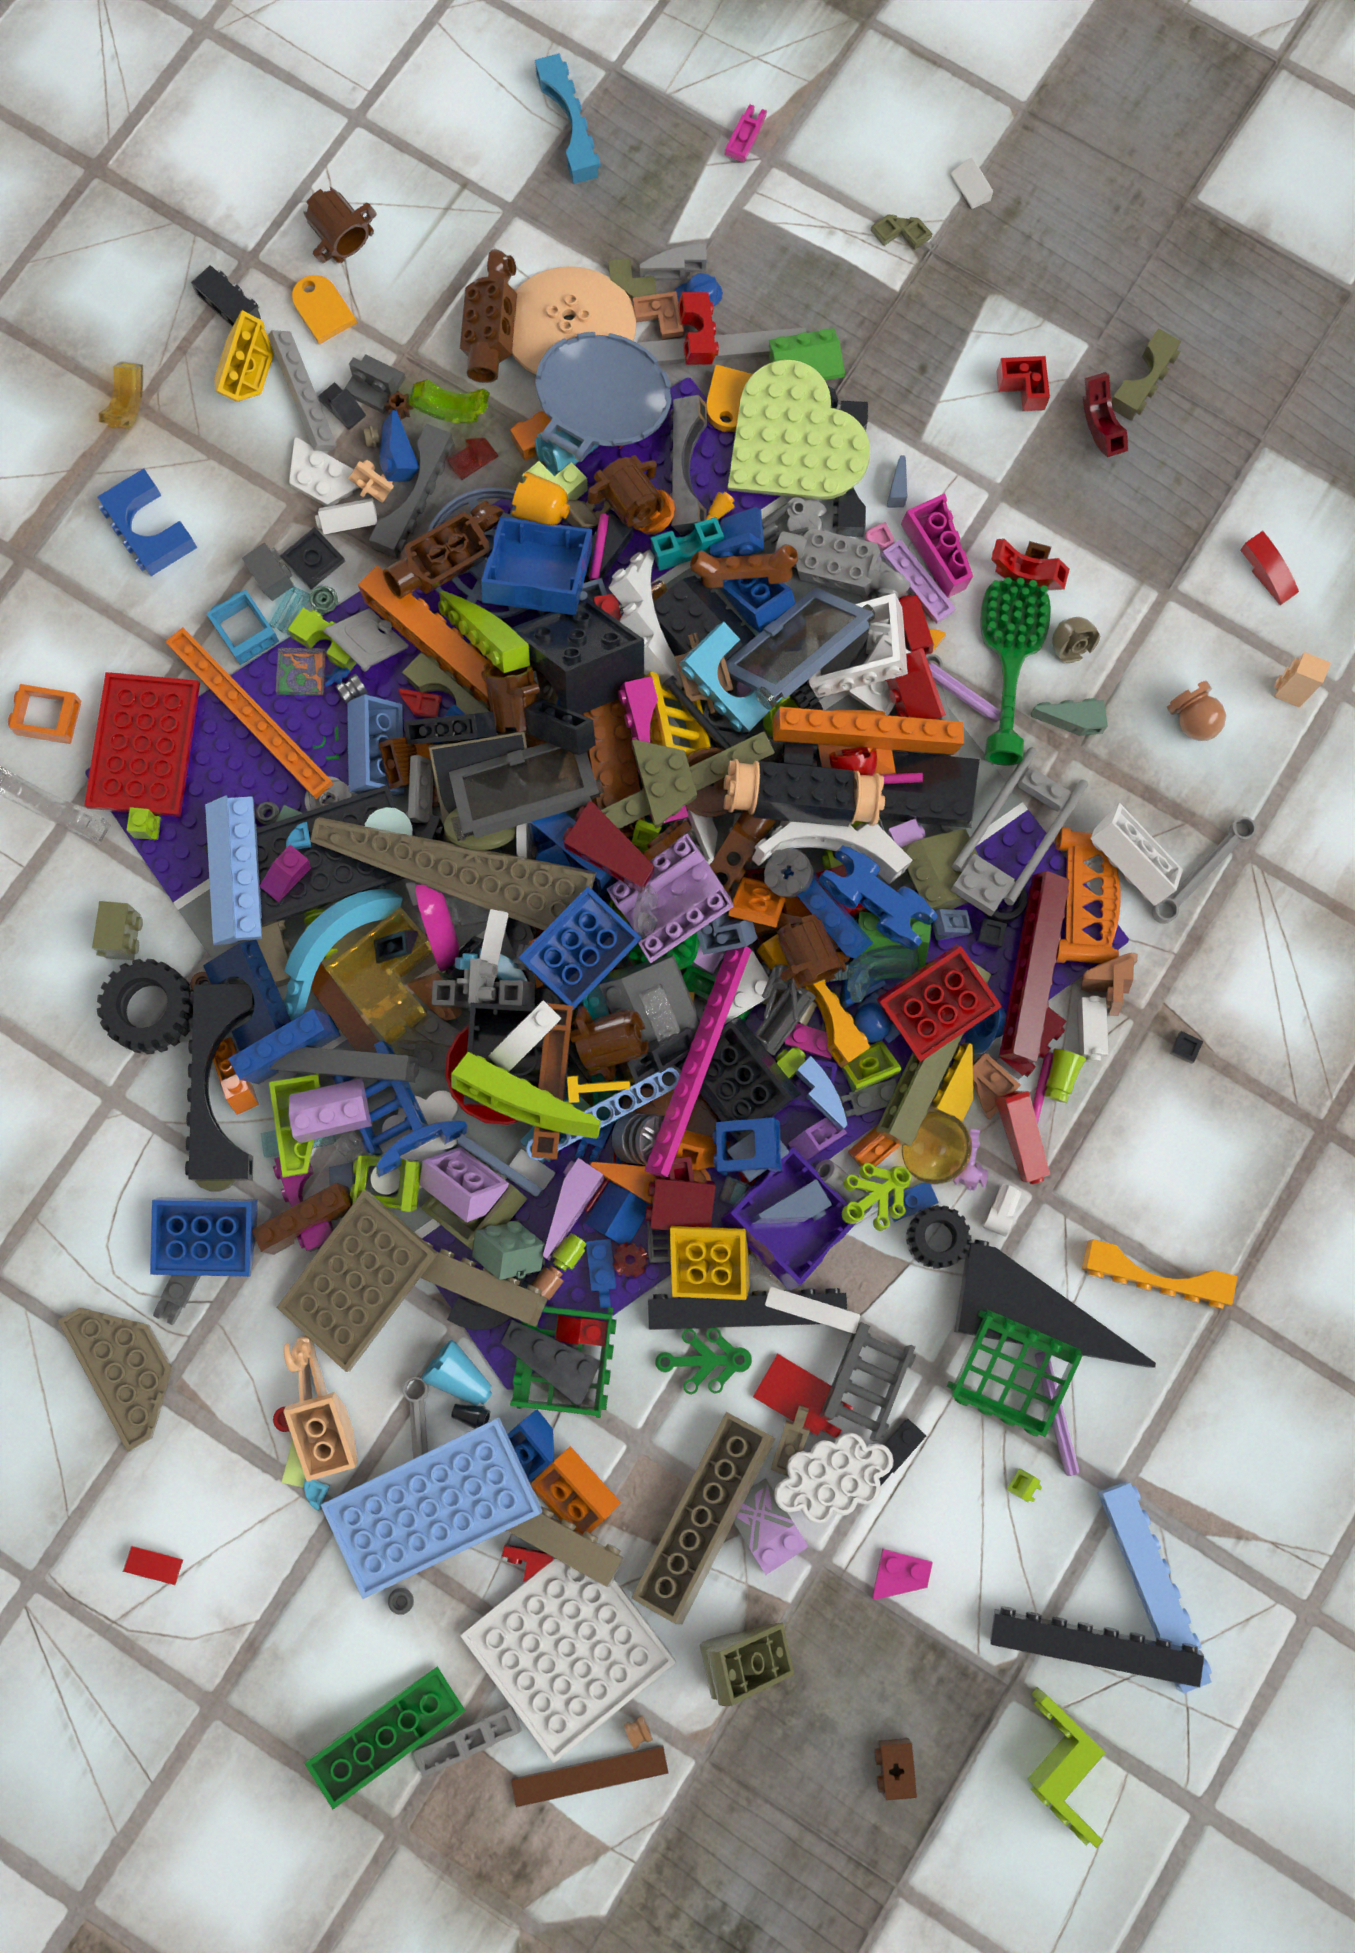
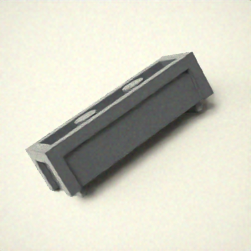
(780, 1021)

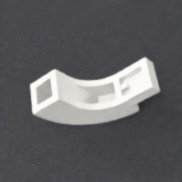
(525, 1036)

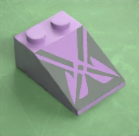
(768, 1529)

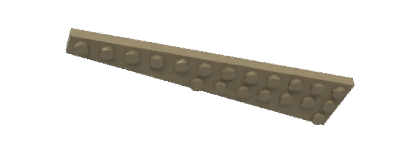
(497, 881)

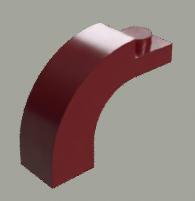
(1104, 427)

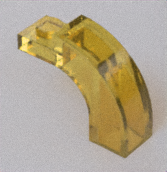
(126, 396)

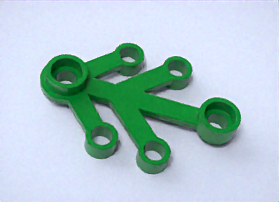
(708, 1360)

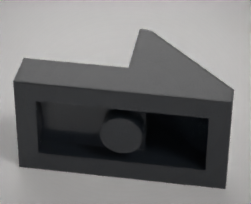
(342, 405)

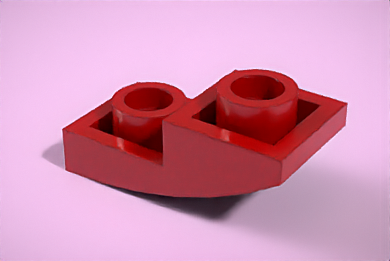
(153, 1565)

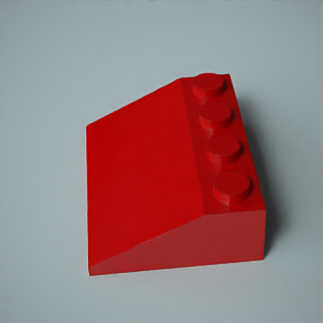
(939, 1002)

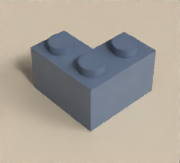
(726, 934)

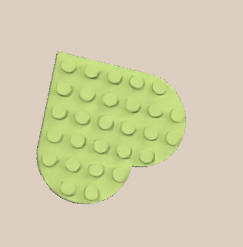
(793, 438)

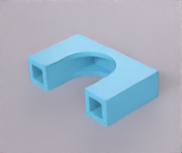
(702, 667)

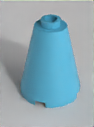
(553, 455)
(457, 1375)

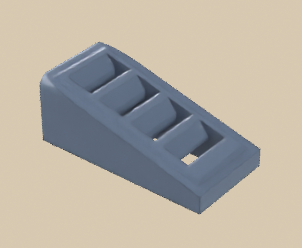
(898, 491)

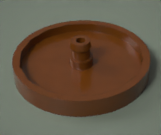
(710, 798)

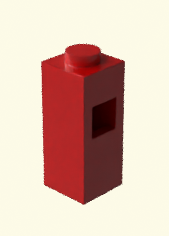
(915, 625)

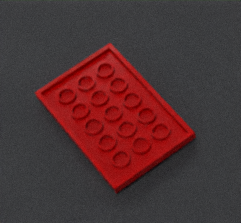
(142, 744)

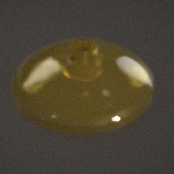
(924, 1155)

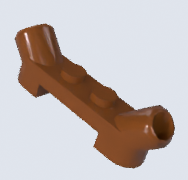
(716, 570)

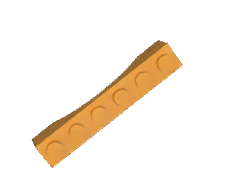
(843, 1037)
(1109, 1260)

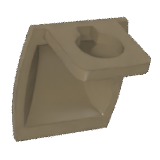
(582, 514)

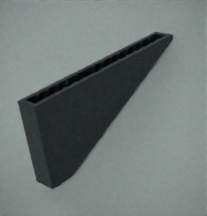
(1005, 1287)

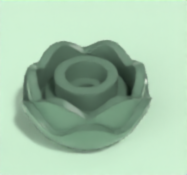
(321, 593)

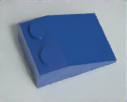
(758, 600)

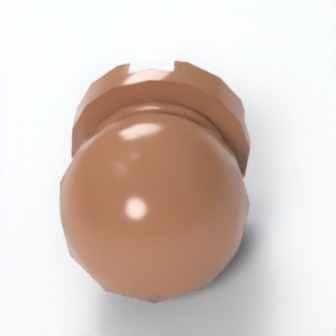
(1199, 714)

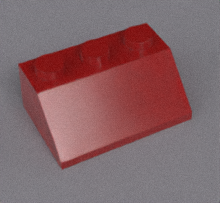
(916, 692)

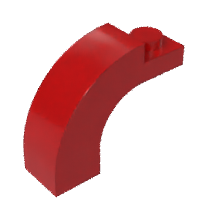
(1015, 565)

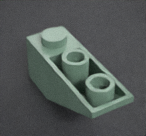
(1075, 717)

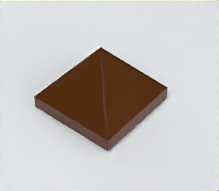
(1038, 550)

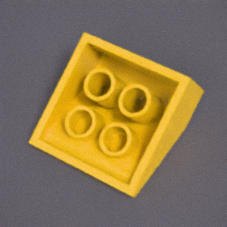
(709, 1263)

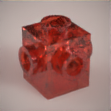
(634, 1269)

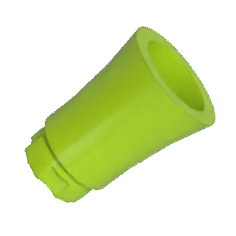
(1063, 1074)

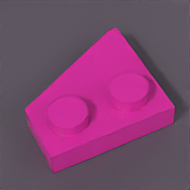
(900, 1574)

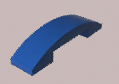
(446, 1130)

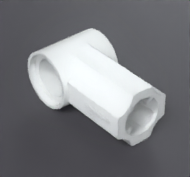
(1000, 1215)

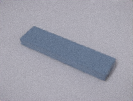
(500, 1166)

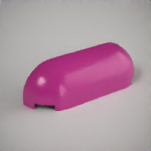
(438, 926)

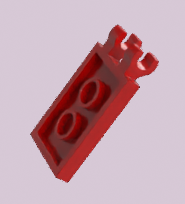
(788, 1387)

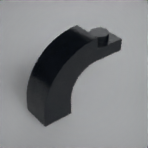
(479, 1318)

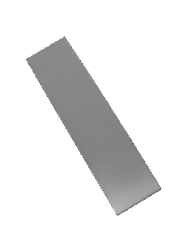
(467, 1741)

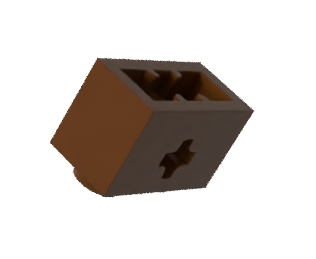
(904, 1783)

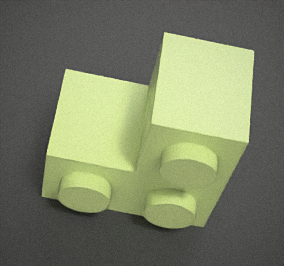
(569, 478)

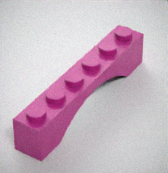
(639, 702)

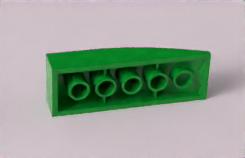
(384, 1737)

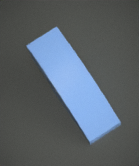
(823, 1092)

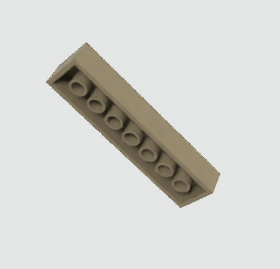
(703, 1519)

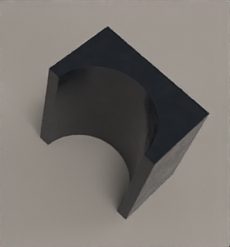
(489, 1027)

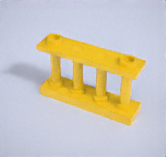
(662, 731)

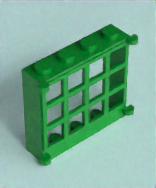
(1031, 1338)
(523, 1374)

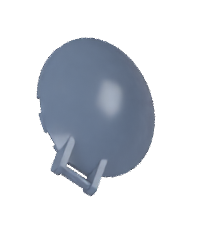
(601, 392)

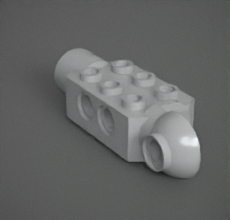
(842, 563)

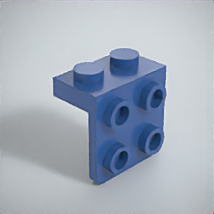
(741, 535)

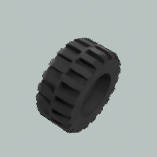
(120, 991)

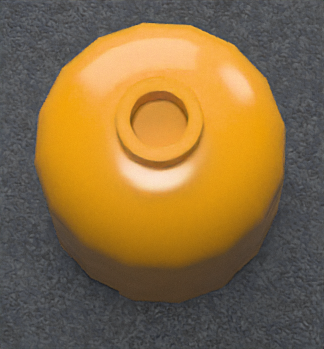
(540, 501)

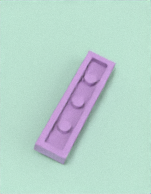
(929, 593)

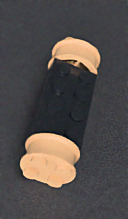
(803, 793)

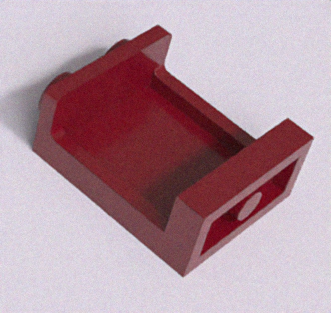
(680, 1203)

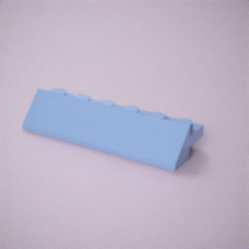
(233, 870)

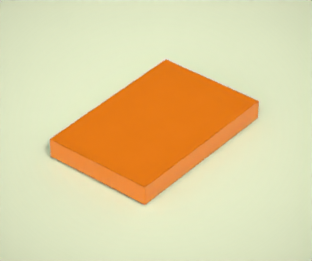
(757, 903)

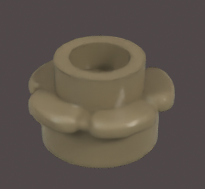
(371, 436)

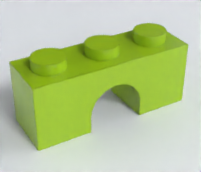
(309, 628)

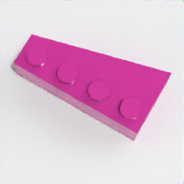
(938, 544)

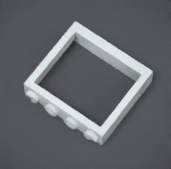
(872, 672)

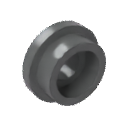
(263, 808)
(392, 1601)

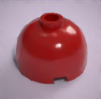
(855, 759)

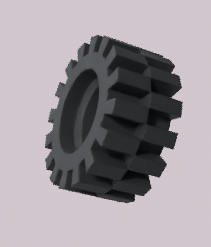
(806, 698)

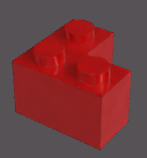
(1027, 376)

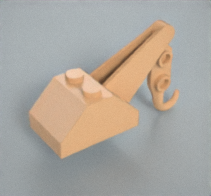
(317, 1424)

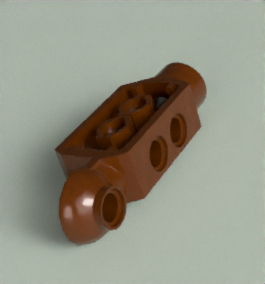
(489, 318)
(443, 552)
(741, 839)

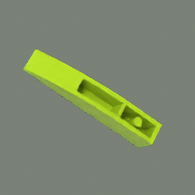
(486, 632)
(520, 1099)

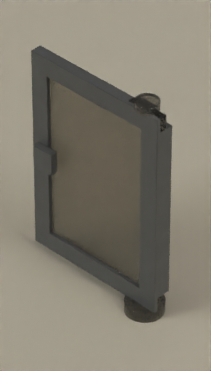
(520, 789)

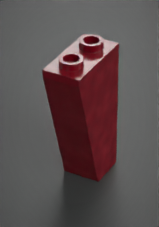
(607, 848)

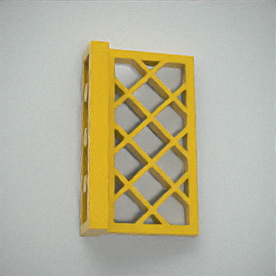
(575, 1088)

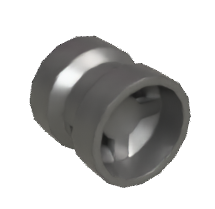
(351, 689)

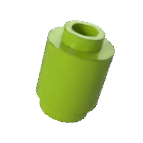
(568, 1252)

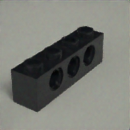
(450, 728)

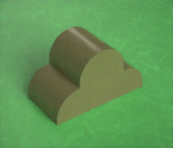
(746, 1662)

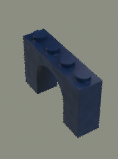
(249, 964)

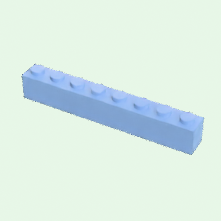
(1149, 1570)

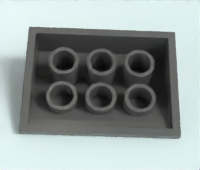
(623, 985)

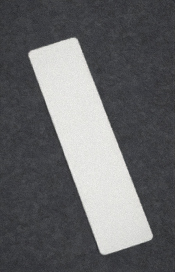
(493, 940)
(812, 1310)

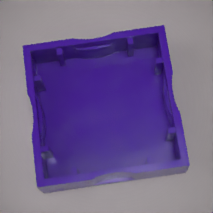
(788, 1248)

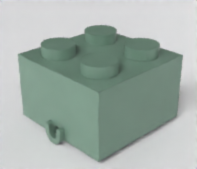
(508, 1250)

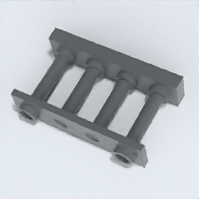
(843, 1383)

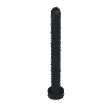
(670, 684)

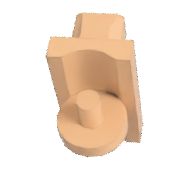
(370, 481)

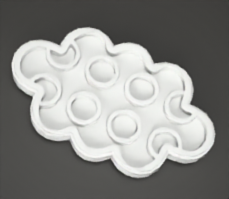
(436, 1109)
(833, 1477)

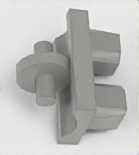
(475, 981)

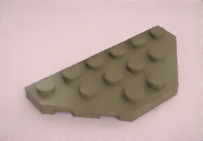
(123, 1368)

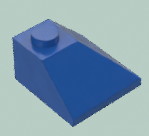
(533, 1444)

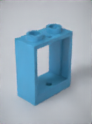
(253, 645)

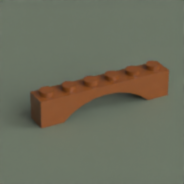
(553, 1077)

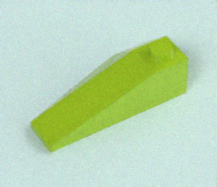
(293, 1155)

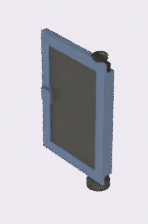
(798, 645)

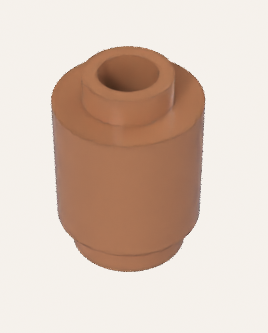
(548, 1281)

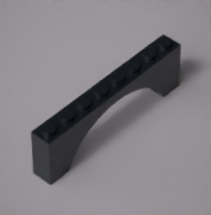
(215, 1014)

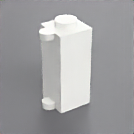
(347, 516)
(1092, 1028)

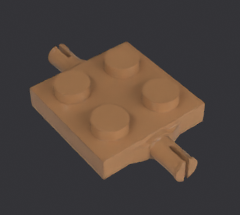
(690, 687)

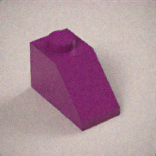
(285, 873)

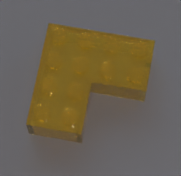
(378, 987)

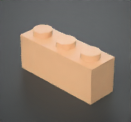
(1301, 679)

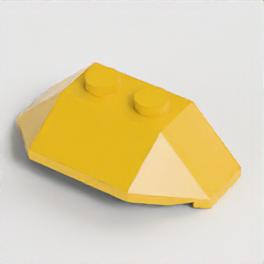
(244, 360)

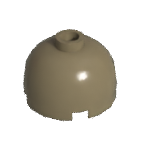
(1074, 638)

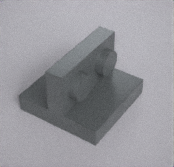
(373, 382)

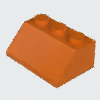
(575, 1492)

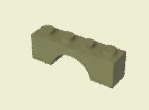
(1133, 393)
(427, 677)

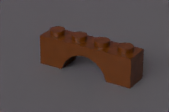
(322, 1207)

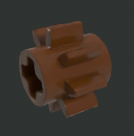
(398, 399)

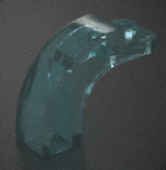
(880, 964)

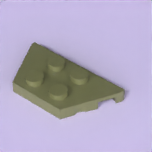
(664, 779)

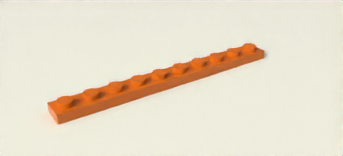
(249, 713)

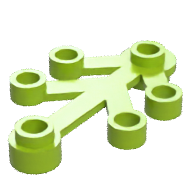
(879, 1194)

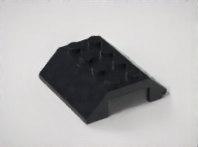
(693, 609)

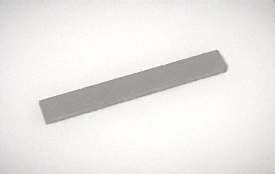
(730, 345)

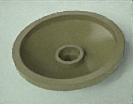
(481, 843)

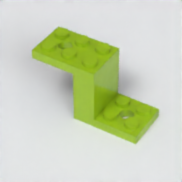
(1065, 1768)

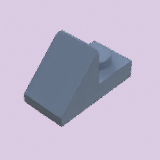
(951, 924)

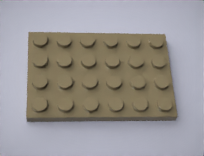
(357, 1280)

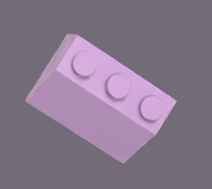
(329, 1111)
(462, 1183)

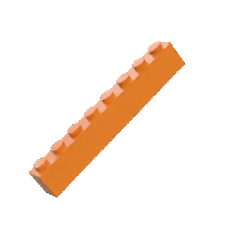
(867, 730)

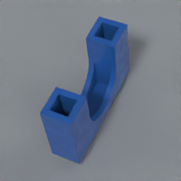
(152, 551)
(309, 1029)

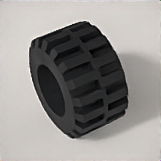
(958, 1230)

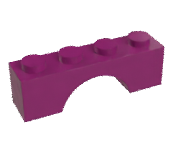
(314, 1237)

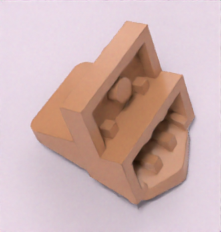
(1112, 977)

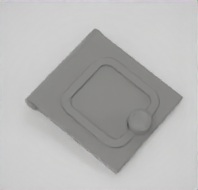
(364, 641)

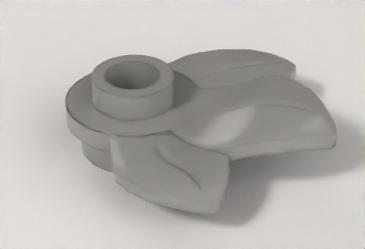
(808, 517)

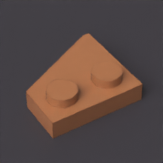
(423, 989)
(991, 1082)

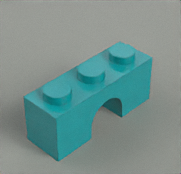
(674, 551)

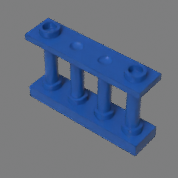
(404, 1099)

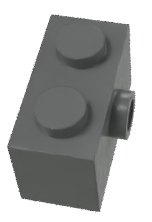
(268, 571)

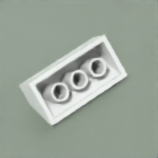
(1137, 855)

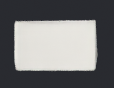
(972, 183)

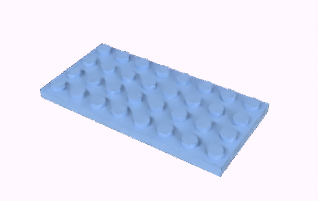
(431, 1508)

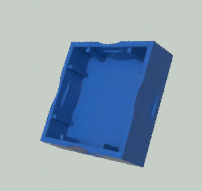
(537, 566)
(553, 829)

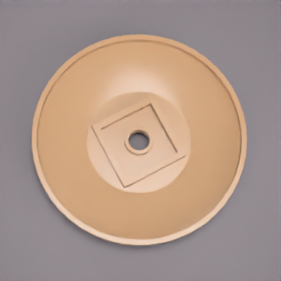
(563, 291)

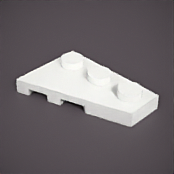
(749, 989)

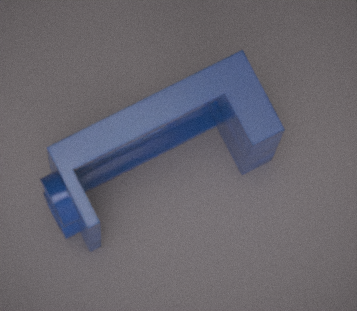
(766, 1145)

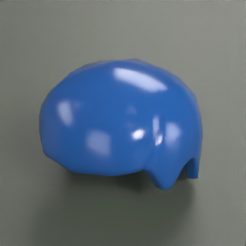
(872, 1021)

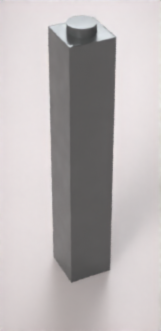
(350, 1064)

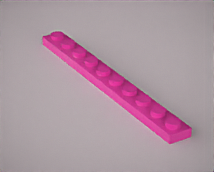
(697, 1062)

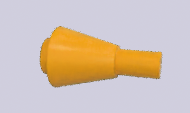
(721, 505)

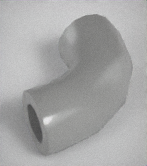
(834, 1177)

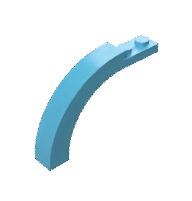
(324, 933)

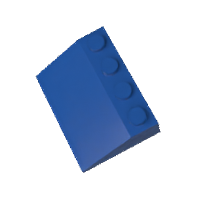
(580, 948)
(202, 1236)

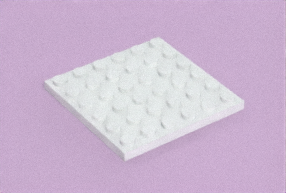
(567, 1654)

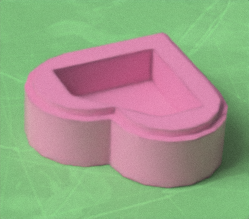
(881, 535)

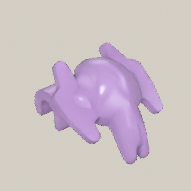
(973, 1175)

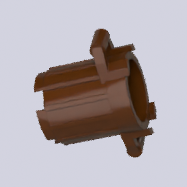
(338, 225)
(628, 490)
(509, 695)
(809, 953)
(608, 1040)

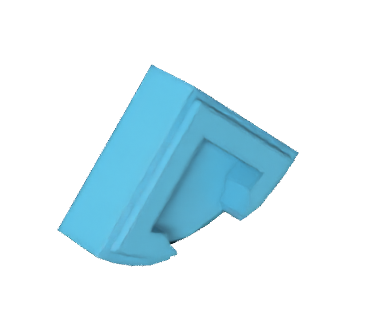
(315, 1492)

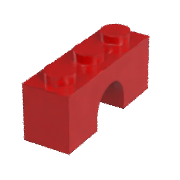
(697, 311)

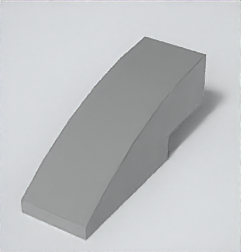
(674, 262)

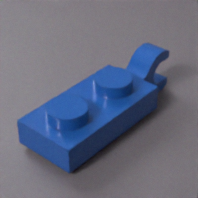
(601, 1269)

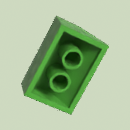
(816, 349)
(868, 923)

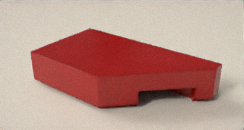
(421, 703)

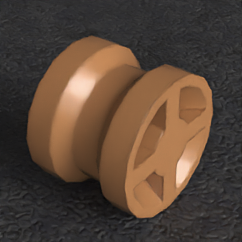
(638, 1732)

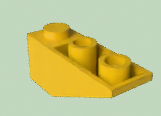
(957, 1089)

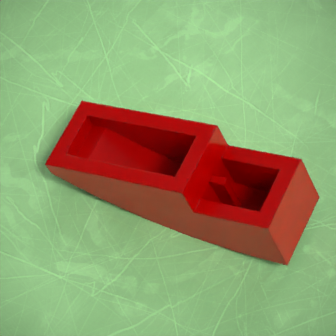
(1270, 567)

